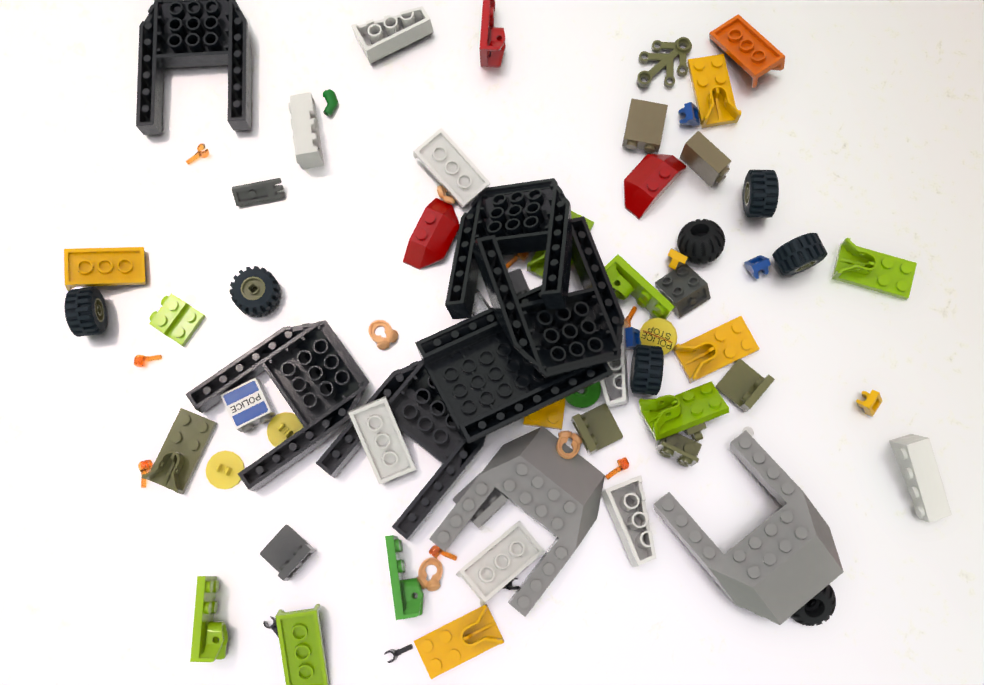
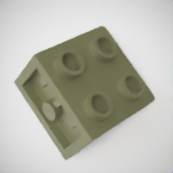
(743, 385)
(597, 428)
(680, 448)

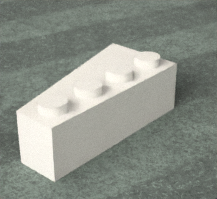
(392, 33)
(305, 131)
(616, 386)
(921, 476)
(631, 519)

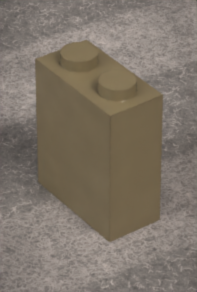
(644, 125)
(705, 159)

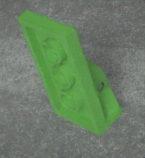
(404, 602)

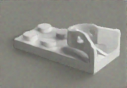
(451, 167)
(382, 440)
(500, 562)

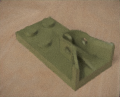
(181, 451)

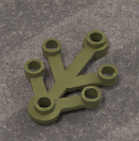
(666, 60)

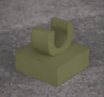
(695, 431)

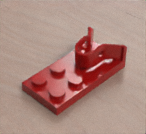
(491, 38)

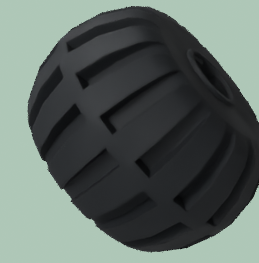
(701, 241)
(817, 608)

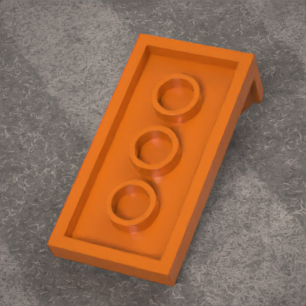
(747, 48)

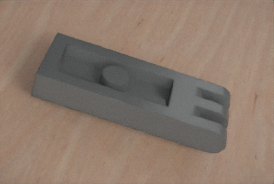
(258, 191)

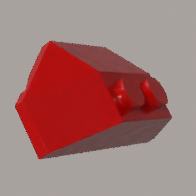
(650, 181)
(432, 235)

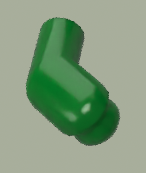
(332, 102)

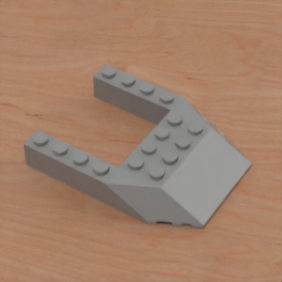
(548, 488)
(779, 561)

